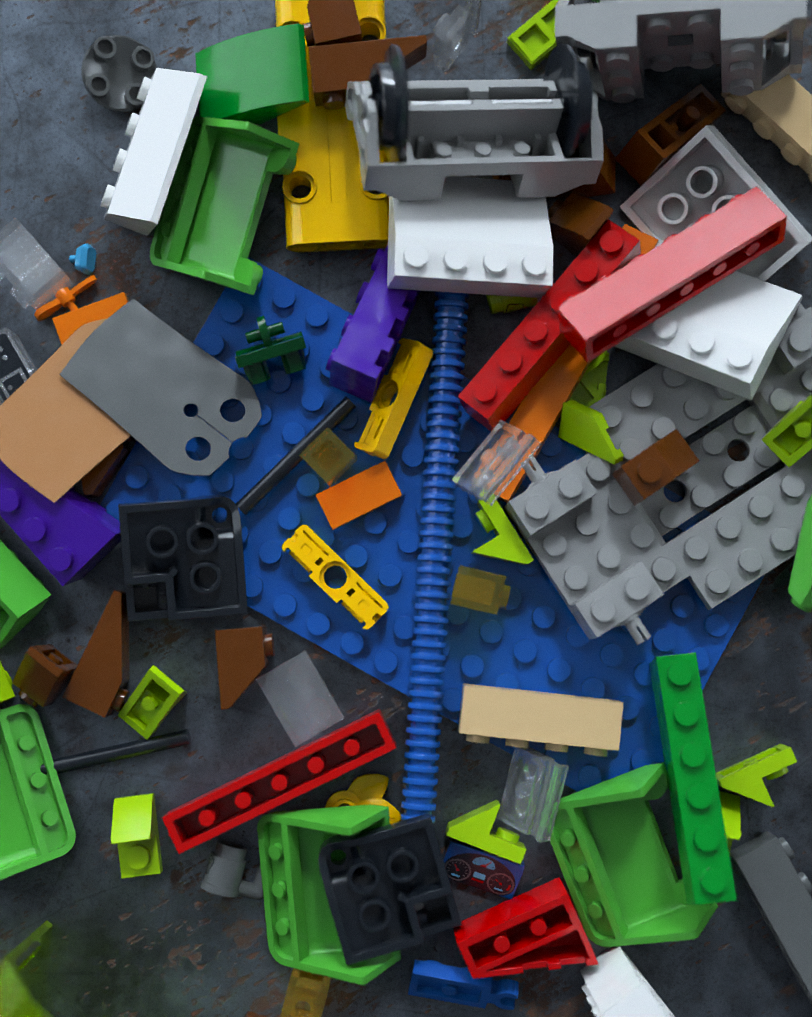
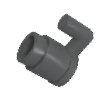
(226, 872)

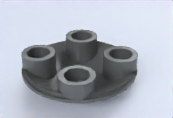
(115, 71)

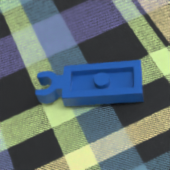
(456, 985)

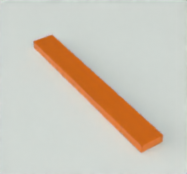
(544, 403)

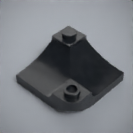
(182, 559)
(387, 888)

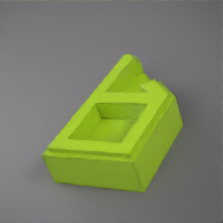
(535, 37)
(593, 383)
(587, 430)

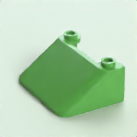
(219, 201)
(32, 804)
(621, 864)
(295, 901)

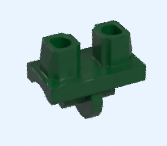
(254, 358)

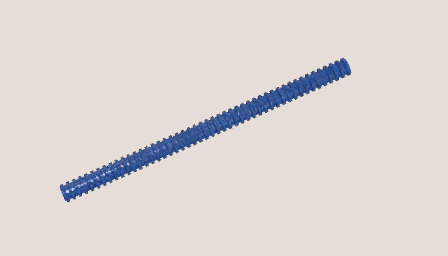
(435, 555)

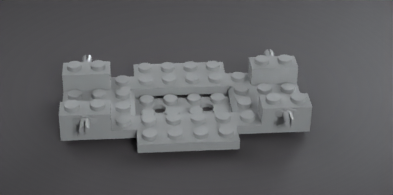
(612, 554)

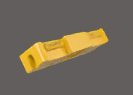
(387, 420)
(317, 557)

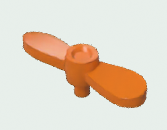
(65, 298)

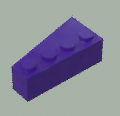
(371, 333)
(63, 535)

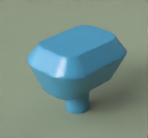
(84, 259)

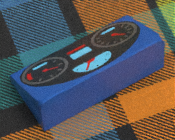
(482, 869)

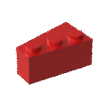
(524, 934)

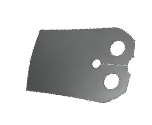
(148, 374)

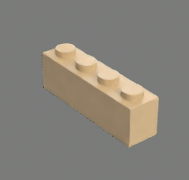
(783, 116)
(540, 717)

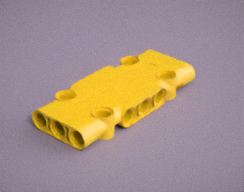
(338, 209)

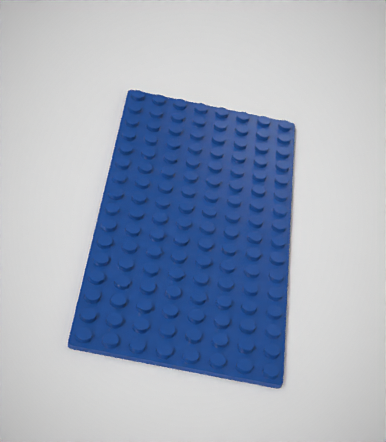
(523, 647)

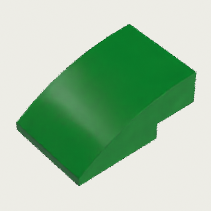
(254, 75)

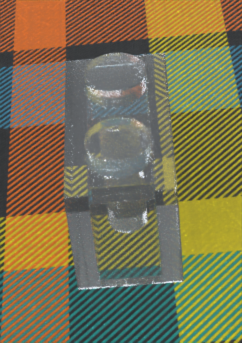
(29, 267)

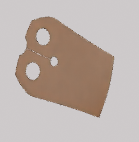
(52, 429)

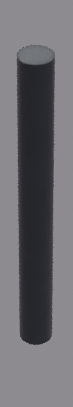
(293, 457)
(120, 751)

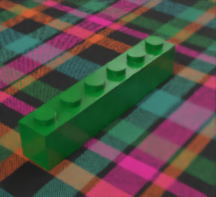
(692, 780)

